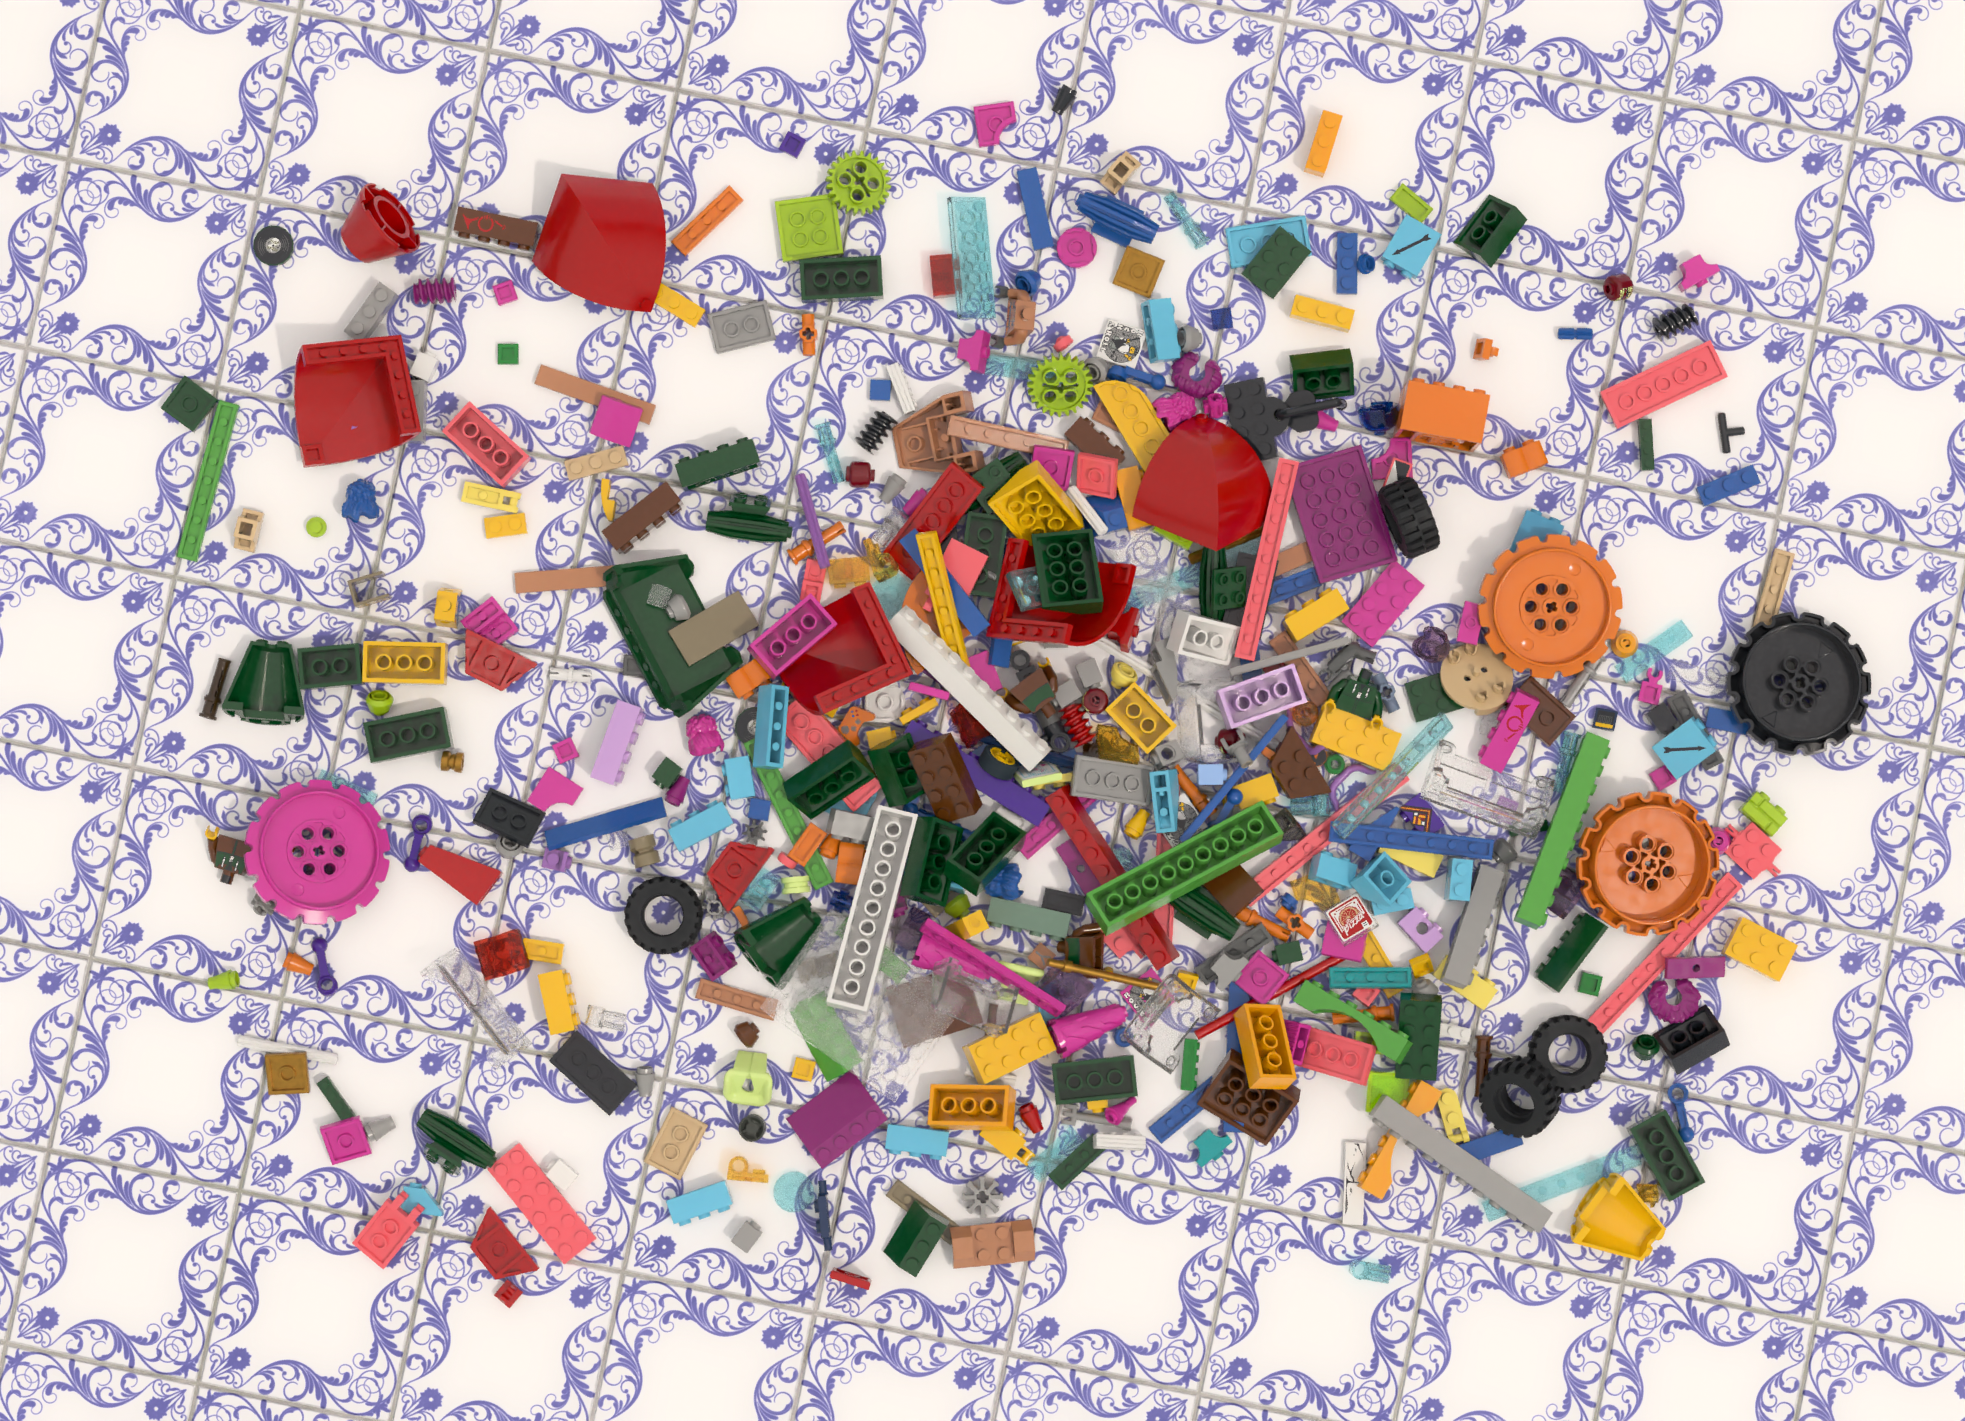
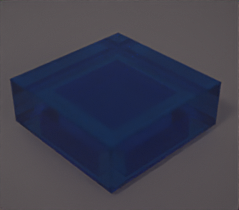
(1221, 318)

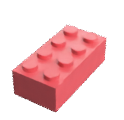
(486, 444)

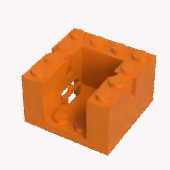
(1442, 415)

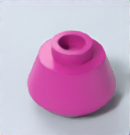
(1724, 840)

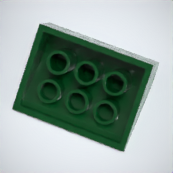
(1068, 571)

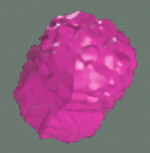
(1175, 409)
(703, 735)

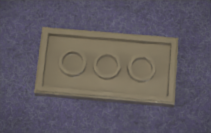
(713, 628)

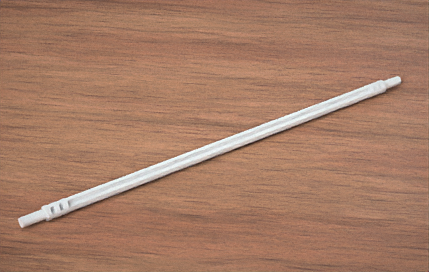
(1145, 667)

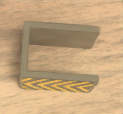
(351, 583)

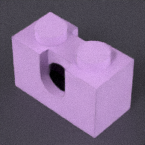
(1409, 923)

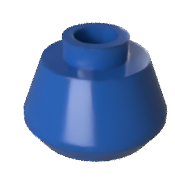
(1028, 280)

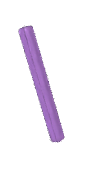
(812, 521)

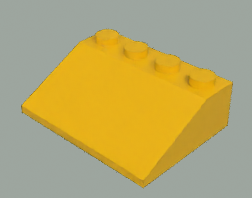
(1035, 504)

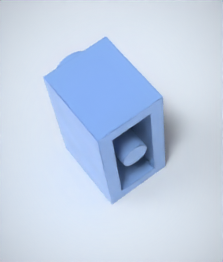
(1211, 774)

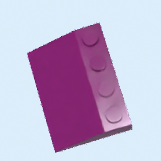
(837, 1119)

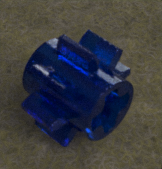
(841, 900)

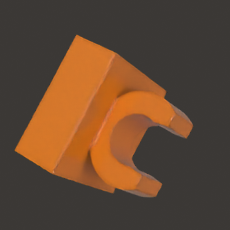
(1484, 349)

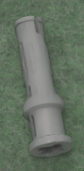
(1580, 681)

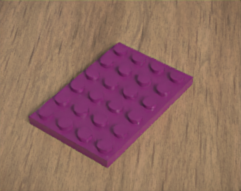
(1341, 515)

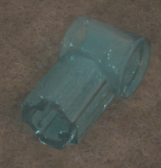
(1316, 806)
(1372, 1271)

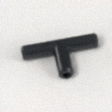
(1726, 432)

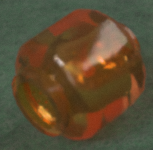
(1310, 719)

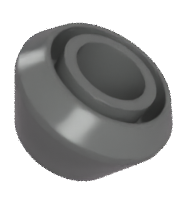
(1503, 852)

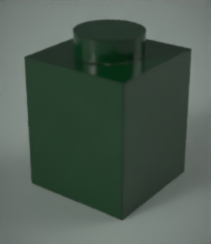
(666, 773)
(1287, 953)

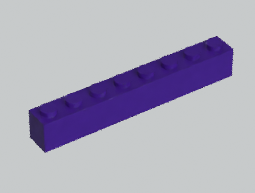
(1002, 791)

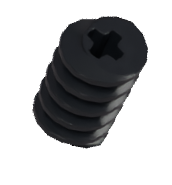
(1674, 321)
(875, 431)

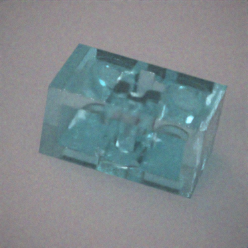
(761, 890)

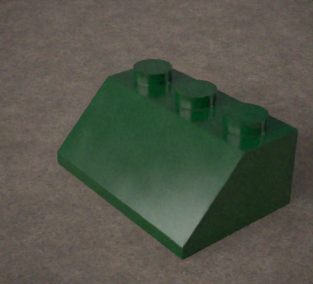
(1490, 230)
(1323, 373)
(896, 770)
(916, 1238)

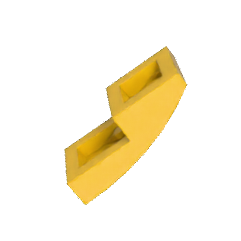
(608, 505)

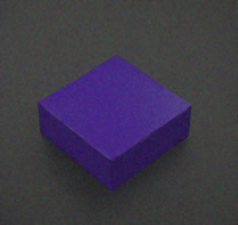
(792, 144)

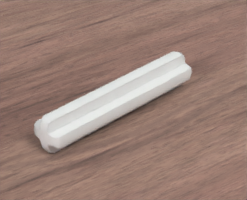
(1087, 510)

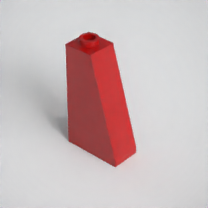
(463, 874)

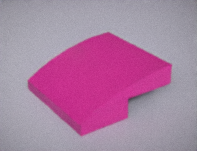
(615, 421)
(491, 621)
(1333, 947)

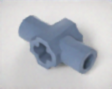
(1390, 703)

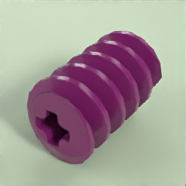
(434, 291)

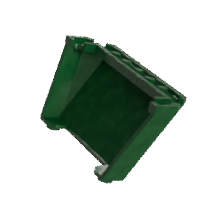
(647, 635)

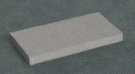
(1111, 781)

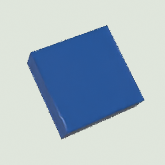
(880, 390)
(759, 809)

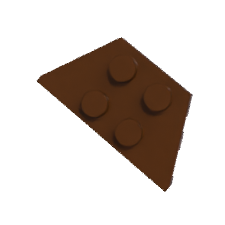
(1296, 769)

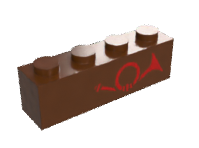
(496, 228)

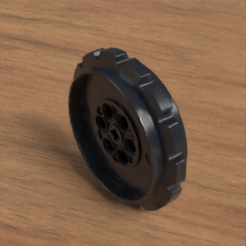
(1836, 668)

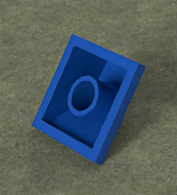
(1109, 511)

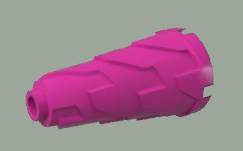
(930, 951)
(1079, 1029)

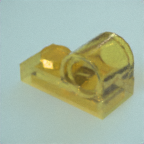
(878, 560)
(757, 1175)

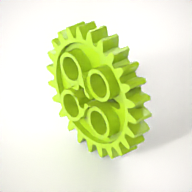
(872, 173)
(1060, 366)

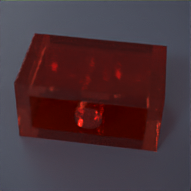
(942, 276)

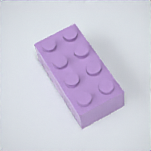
(1260, 696)
(617, 743)

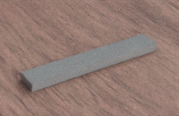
(1289, 656)

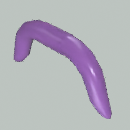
(1312, 751)
(1342, 776)

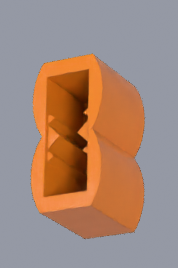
(1523, 459)
(748, 679)
(849, 863)

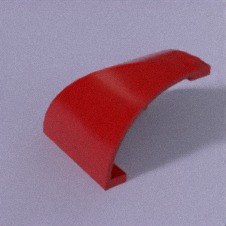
(605, 241)
(348, 386)
(1204, 485)
(1056, 626)
(851, 658)

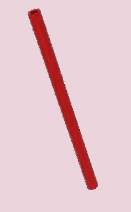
(1287, 986)

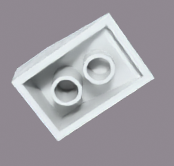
(1202, 637)

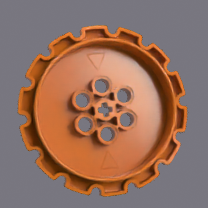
(1514, 584)
(1687, 856)

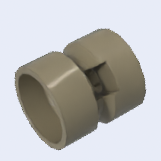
(644, 851)

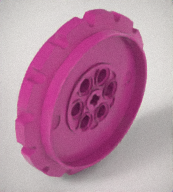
(281, 873)

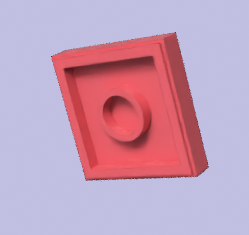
(1097, 475)

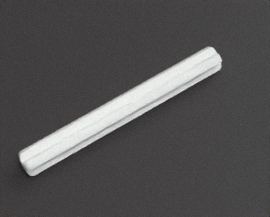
(276, 1047)

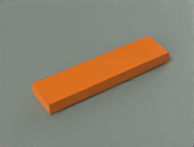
(707, 221)

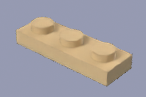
(596, 463)

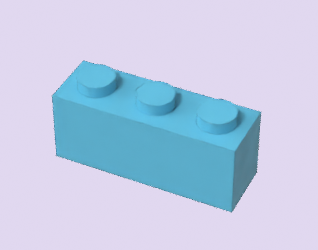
(1160, 330)
(700, 825)
(917, 1141)
(700, 1203)

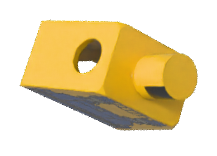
(447, 607)

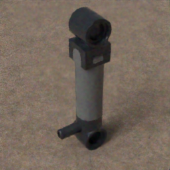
(1052, 726)

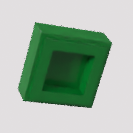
(508, 354)
(1589, 984)

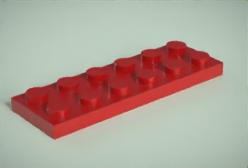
(937, 512)

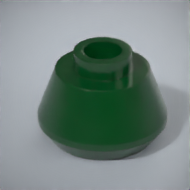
(1645, 1047)

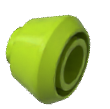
(379, 702)
(958, 906)

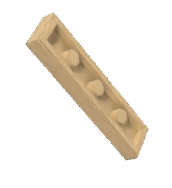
(1774, 586)

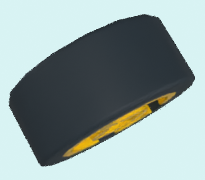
(998, 762)

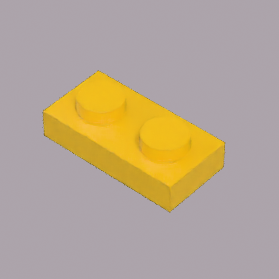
(505, 525)
(911, 714)
(544, 950)

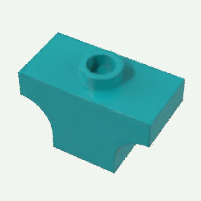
(1210, 1146)

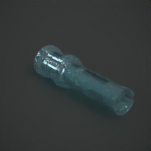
(1191, 227)
(838, 476)
(1567, 752)

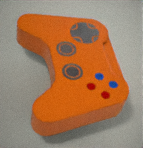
(852, 723)

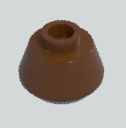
(747, 1033)

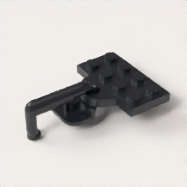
(1255, 414)

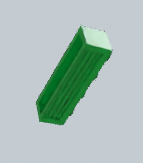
(1189, 1068)

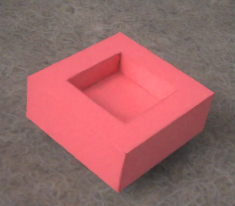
(1366, 996)

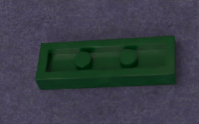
(1075, 1163)

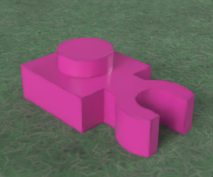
(1650, 690)

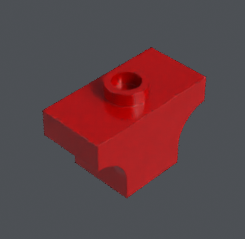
(1126, 629)

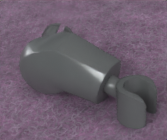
(1346, 655)

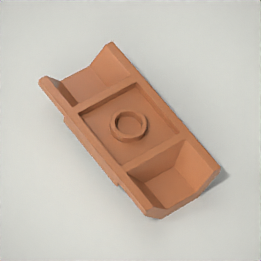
(992, 1243)

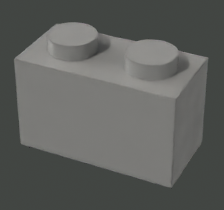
(850, 825)

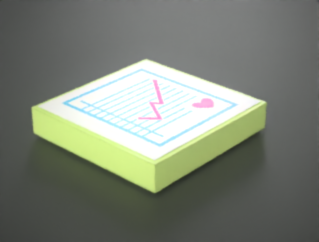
(1042, 773)

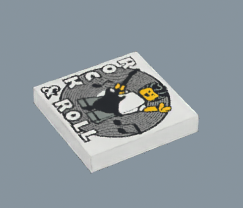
(1121, 344)
(1186, 815)

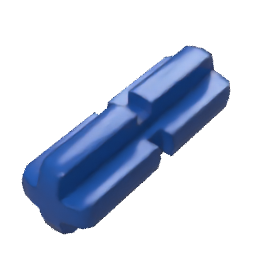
(1579, 333)

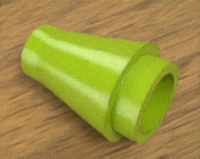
(225, 980)

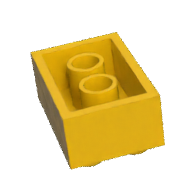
(1314, 614)
(1140, 718)
(1759, 949)
(559, 1001)

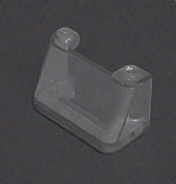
(971, 998)
(1167, 1021)

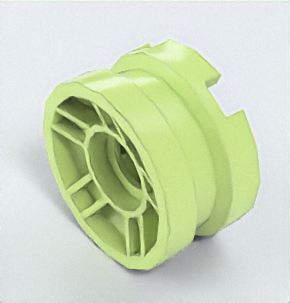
(795, 884)

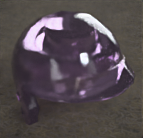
(1432, 646)

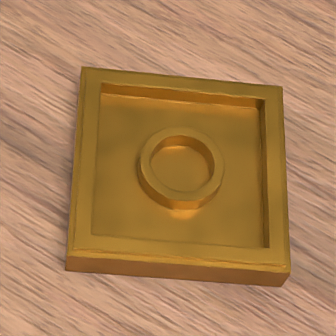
(1138, 271)
(287, 1073)

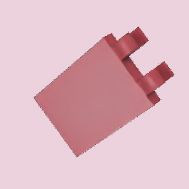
(964, 564)
(388, 1230)

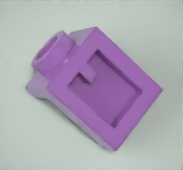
(557, 860)

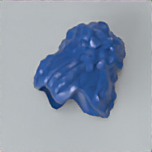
(360, 501)
(1006, 883)

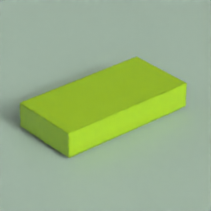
(1411, 203)

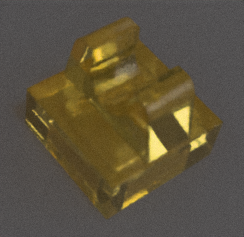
(1648, 1193)

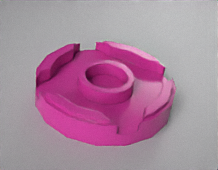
(1076, 247)

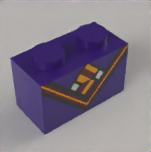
(1420, 815)

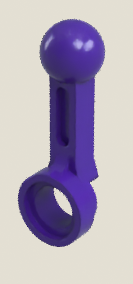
(411, 863)
(319, 946)

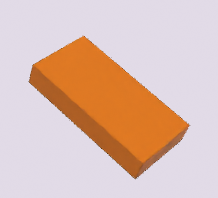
(807, 844)

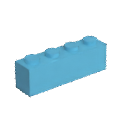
(771, 726)

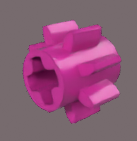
(1215, 405)

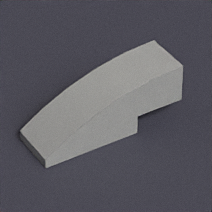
(1164, 670)

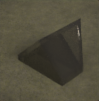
(1289, 825)

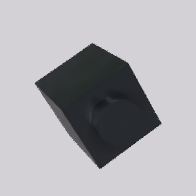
(1661, 719)

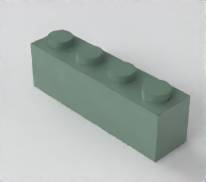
(1028, 917)

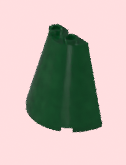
(266, 686)
(777, 938)

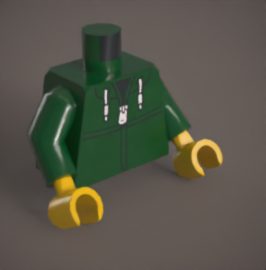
(1357, 697)

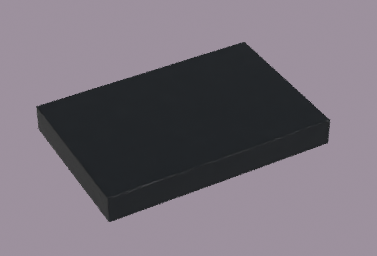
(509, 818)

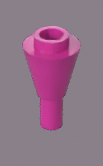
(1117, 1112)

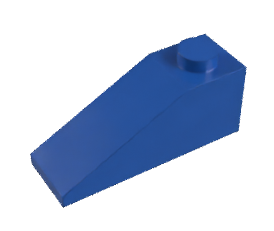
(1367, 852)

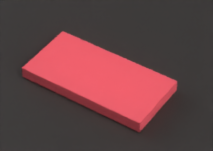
(1338, 1056)

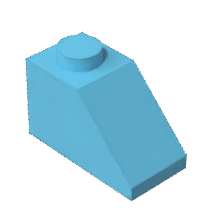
(421, 1196)

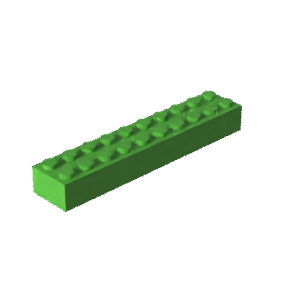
(1183, 868)

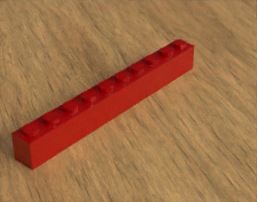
(1106, 868)

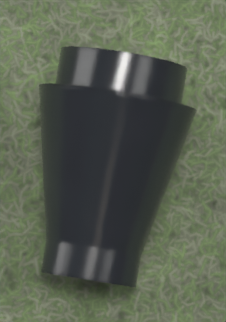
(1063, 99)

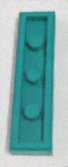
(1370, 978)

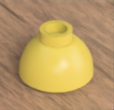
(1122, 675)

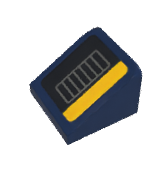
(1605, 719)

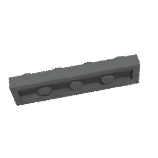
(1684, 709)
(1246, 943)

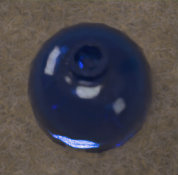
(1378, 417)

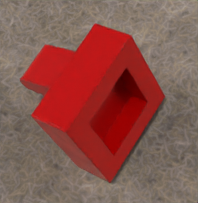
(508, 1293)

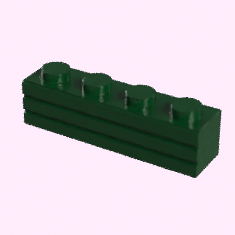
(1646, 445)
(335, 1098)

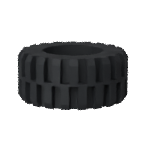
(1409, 517)
(635, 915)
(1593, 1042)
(1535, 1081)

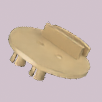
(1484, 691)

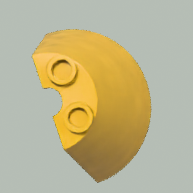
(1616, 1220)

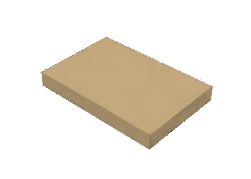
(676, 1143)

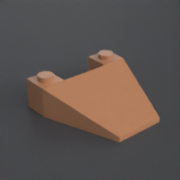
(923, 440)

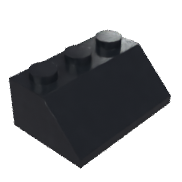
(1692, 1040)

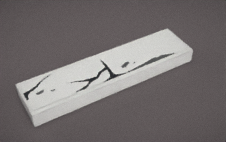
(1352, 1195)

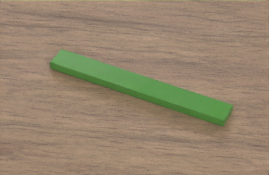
(208, 481)
(790, 819)

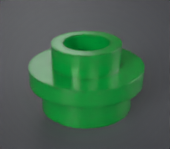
(1341, 764)

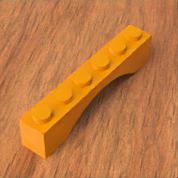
(1377, 1176)

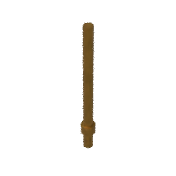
(1068, 967)

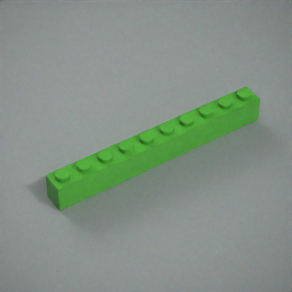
(1562, 831)

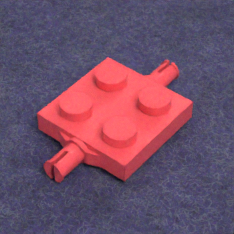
(1752, 850)
(1122, 942)

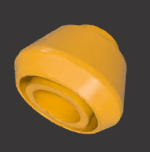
(1618, 646)

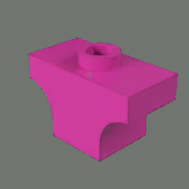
(1696, 272)
(975, 351)
(1468, 624)

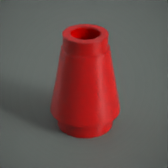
(1031, 1117)

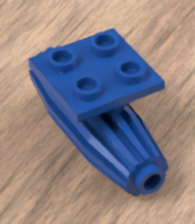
(1116, 219)

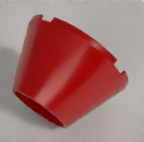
(378, 226)

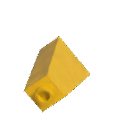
(969, 925)

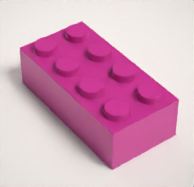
(792, 636)

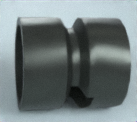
(752, 1128)

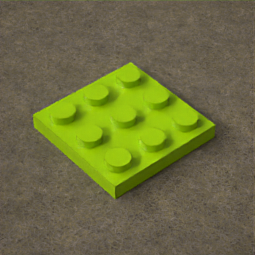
(808, 228)

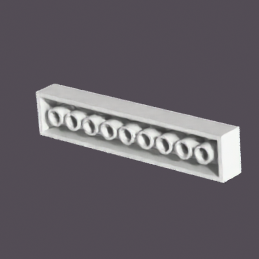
(872, 910)

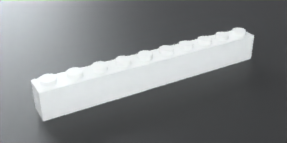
(968, 688)

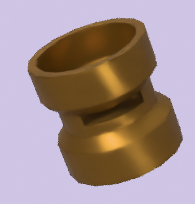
(453, 762)

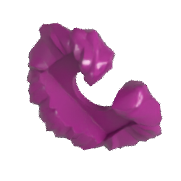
(1197, 389)
(1674, 1013)

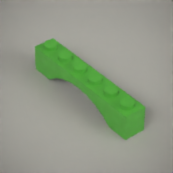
(1319, 1001)

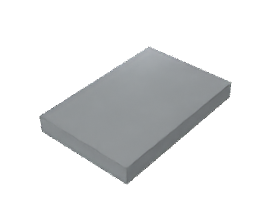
(741, 327)

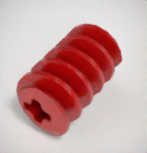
(1077, 724)

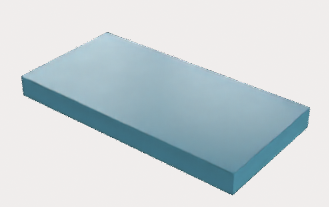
(1248, 239)

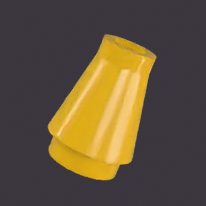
(1137, 824)

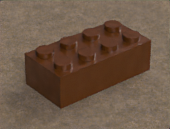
(642, 518)
(945, 778)

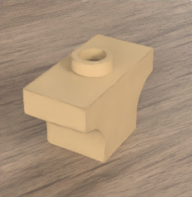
(1120, 172)
(248, 530)

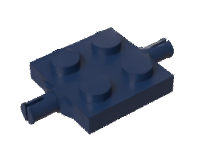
(821, 1207)

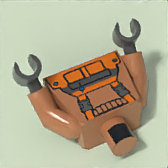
(1019, 317)

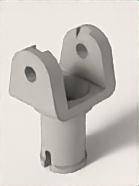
(1238, 749)

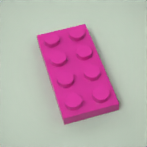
(1382, 603)

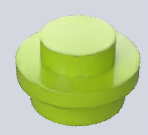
(316, 527)

